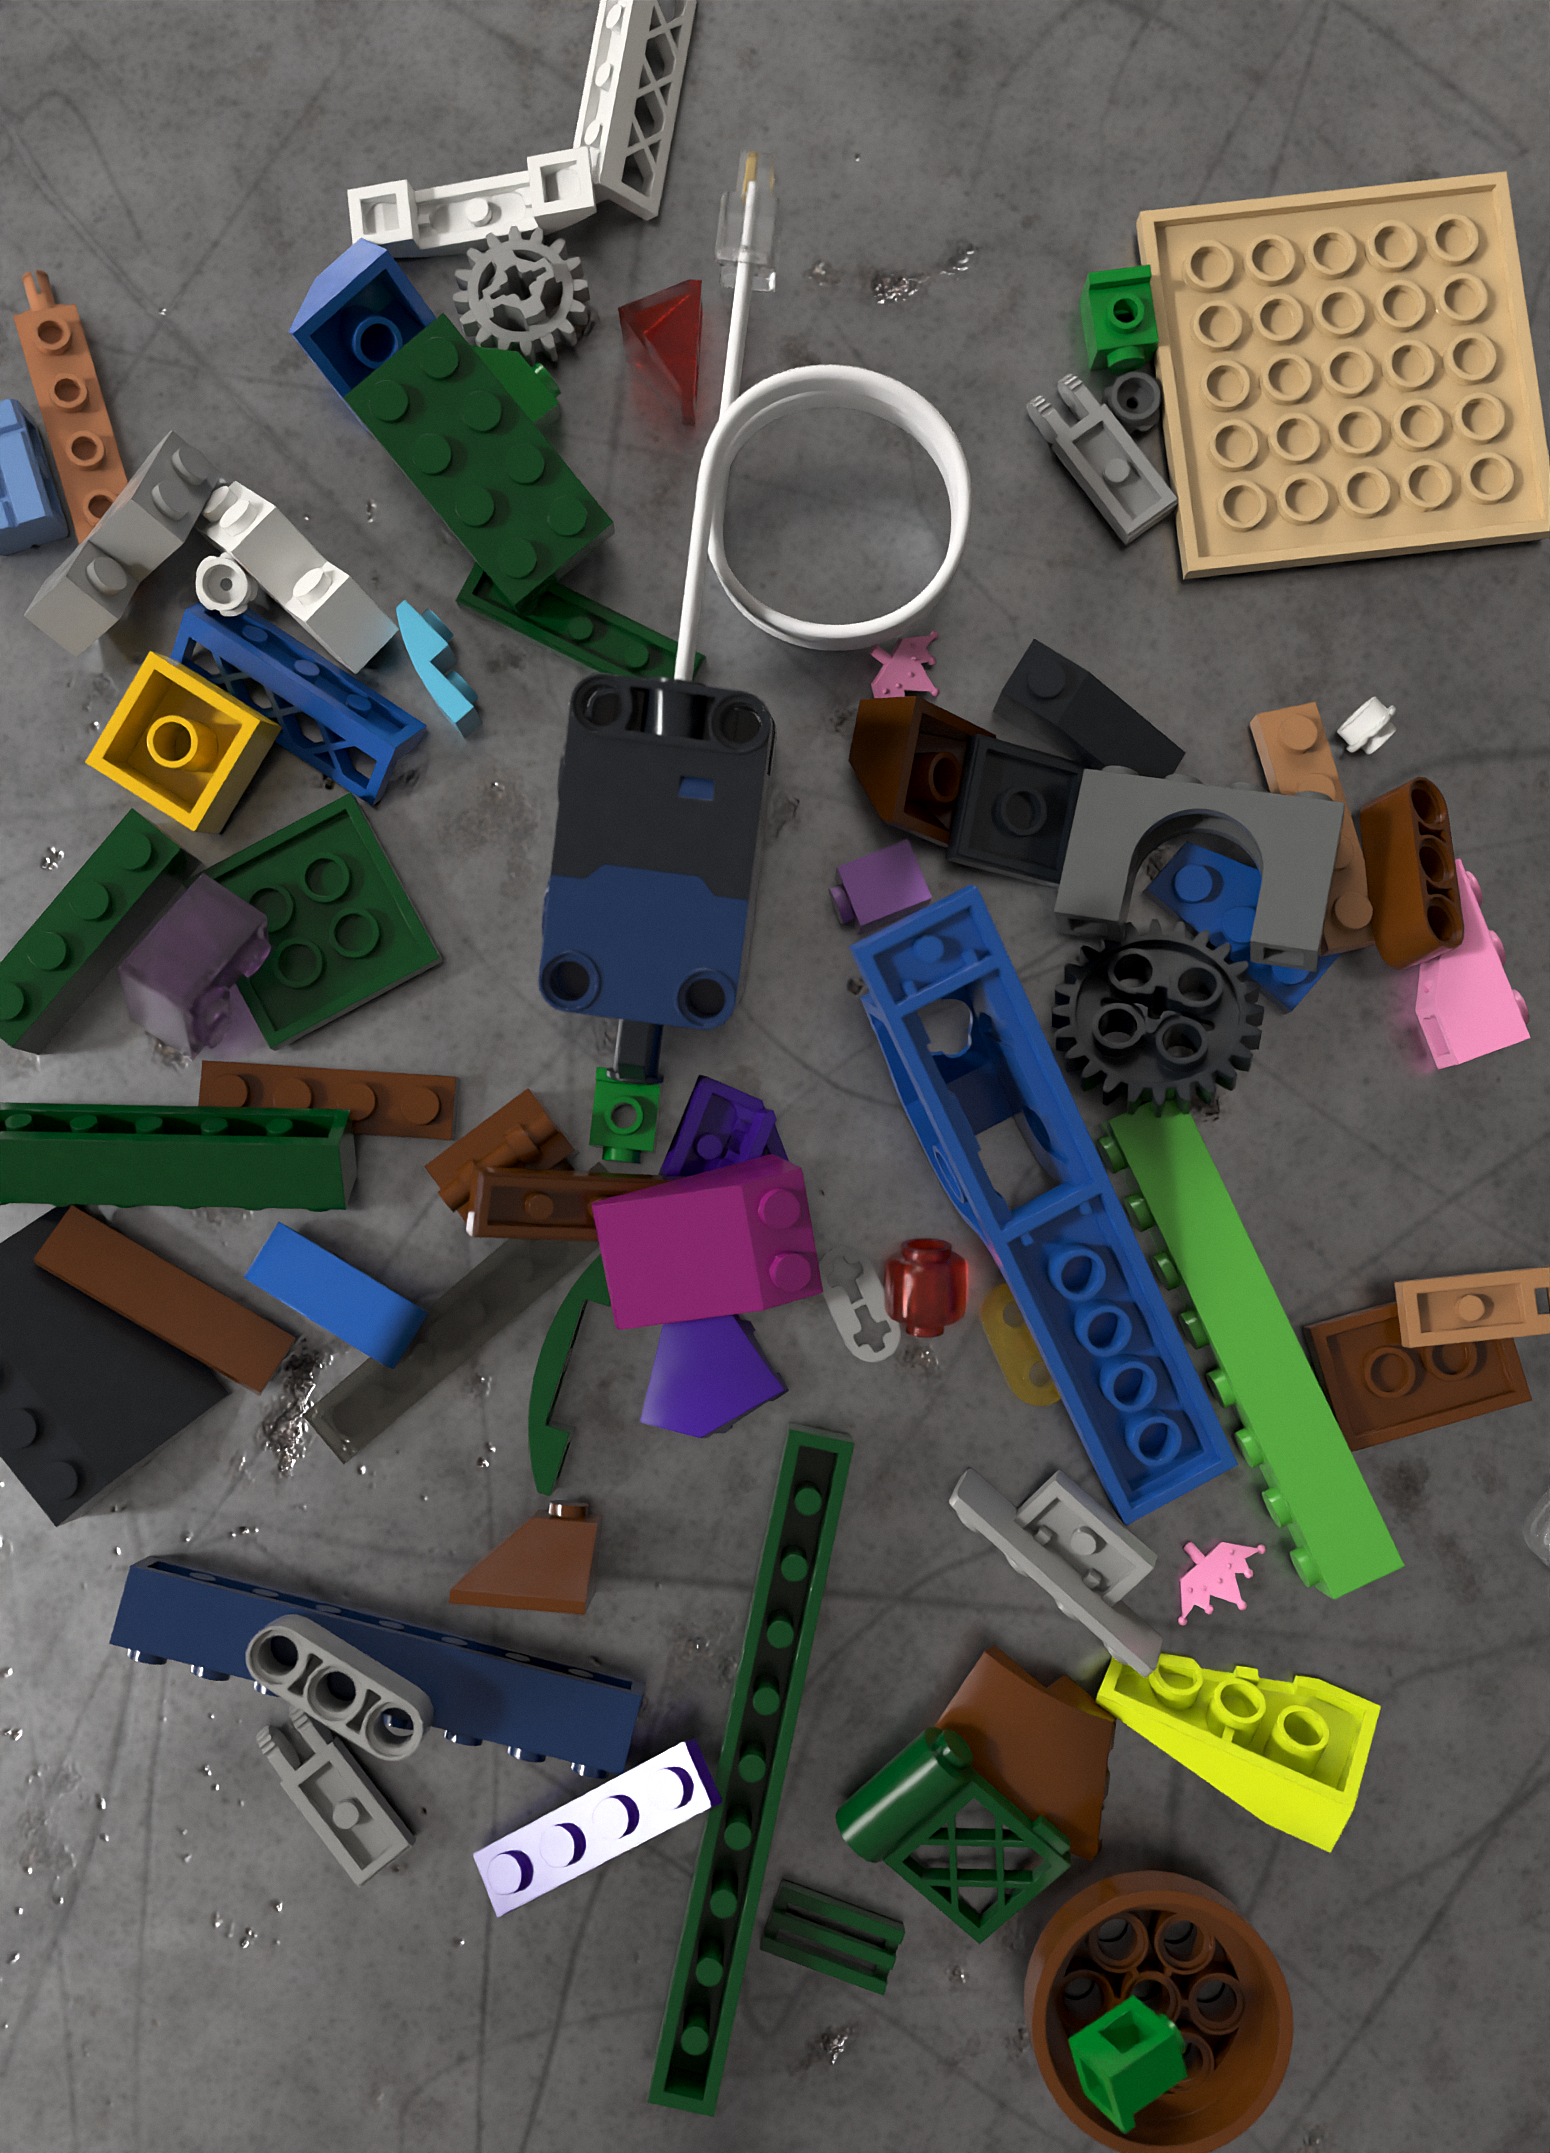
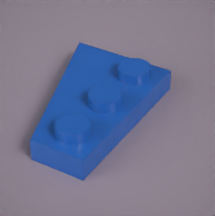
(1223, 898)

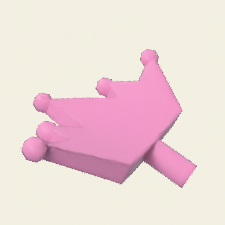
(903, 667)
(1214, 1576)

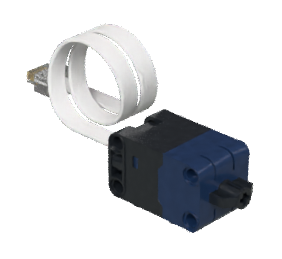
(675, 776)

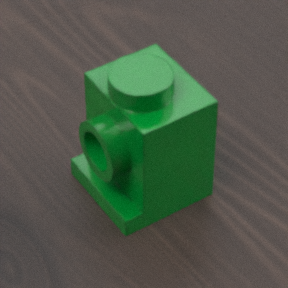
(1116, 296)
(625, 1143)
(1128, 2060)

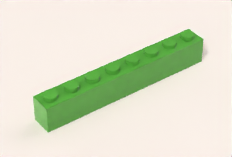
(1251, 1349)

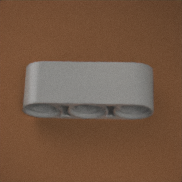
(307, 1688)

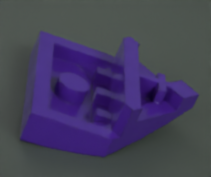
(720, 1130)
(708, 1376)

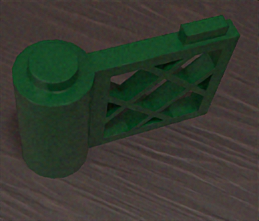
(911, 1803)

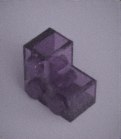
(189, 961)

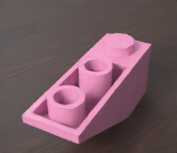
(1466, 993)

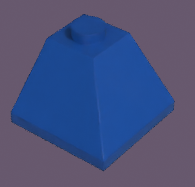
(358, 316)

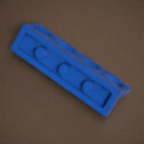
(305, 682)

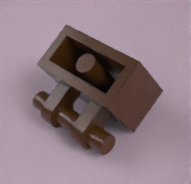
(515, 1136)

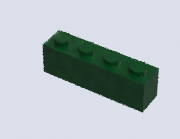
(88, 930)

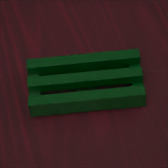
(825, 1962)

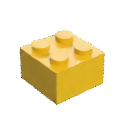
(183, 744)

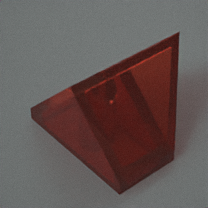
(665, 344)

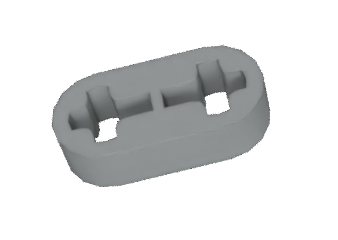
(844, 1310)

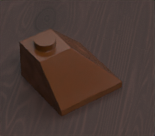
(911, 762)
(540, 1565)

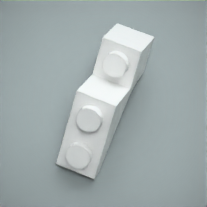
(296, 574)

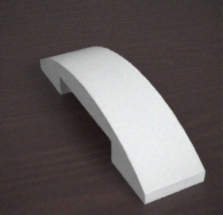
(459, 216)

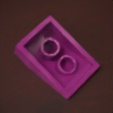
(709, 1244)

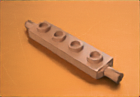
(70, 405)

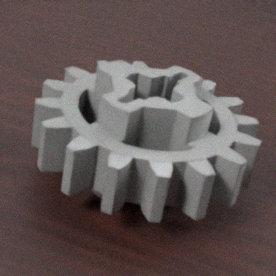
(529, 270)

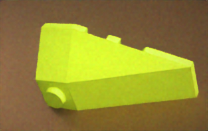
(1266, 1743)

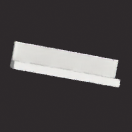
(610, 95)

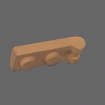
(1472, 1307)

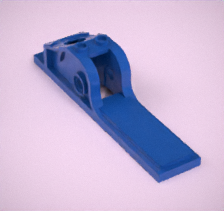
(1065, 1251)

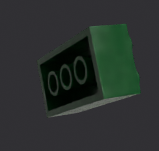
(480, 463)

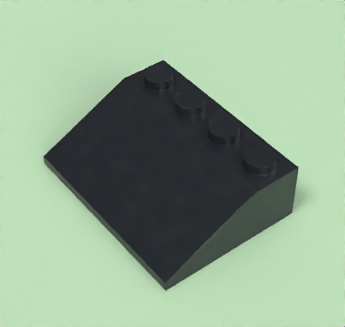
(84, 1385)

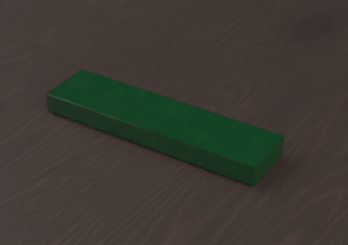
(577, 630)

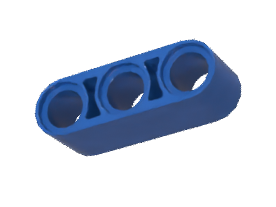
(336, 1295)

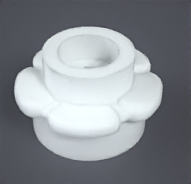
(213, 596)
(1368, 726)

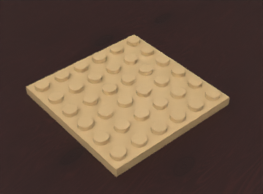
(1346, 375)

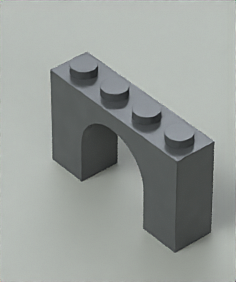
(1130, 815)

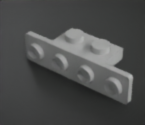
(1072, 1553)

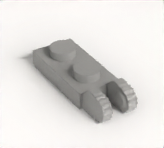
(1104, 460)
(337, 1798)

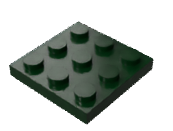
(333, 919)

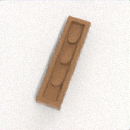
(1298, 760)

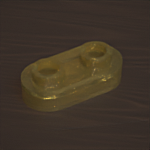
(1014, 1349)

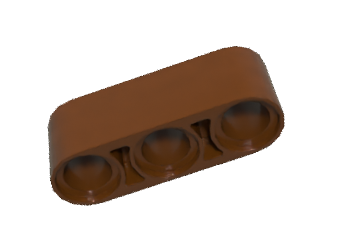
(1411, 874)

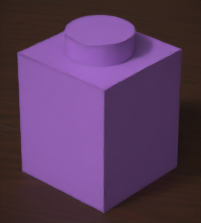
(879, 888)

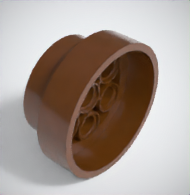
(1236, 2041)

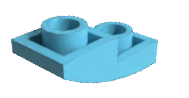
(432, 657)

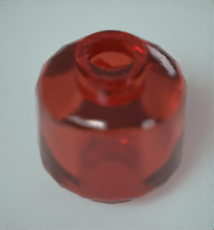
(925, 1286)

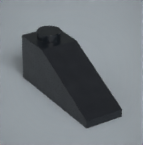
(1082, 716)

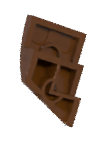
(1037, 1745)

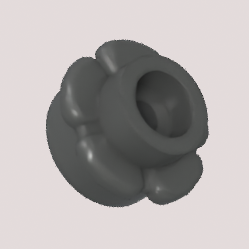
(1135, 387)

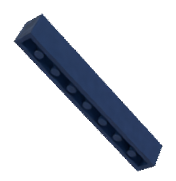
(474, 1685)

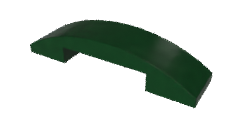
(548, 1438)

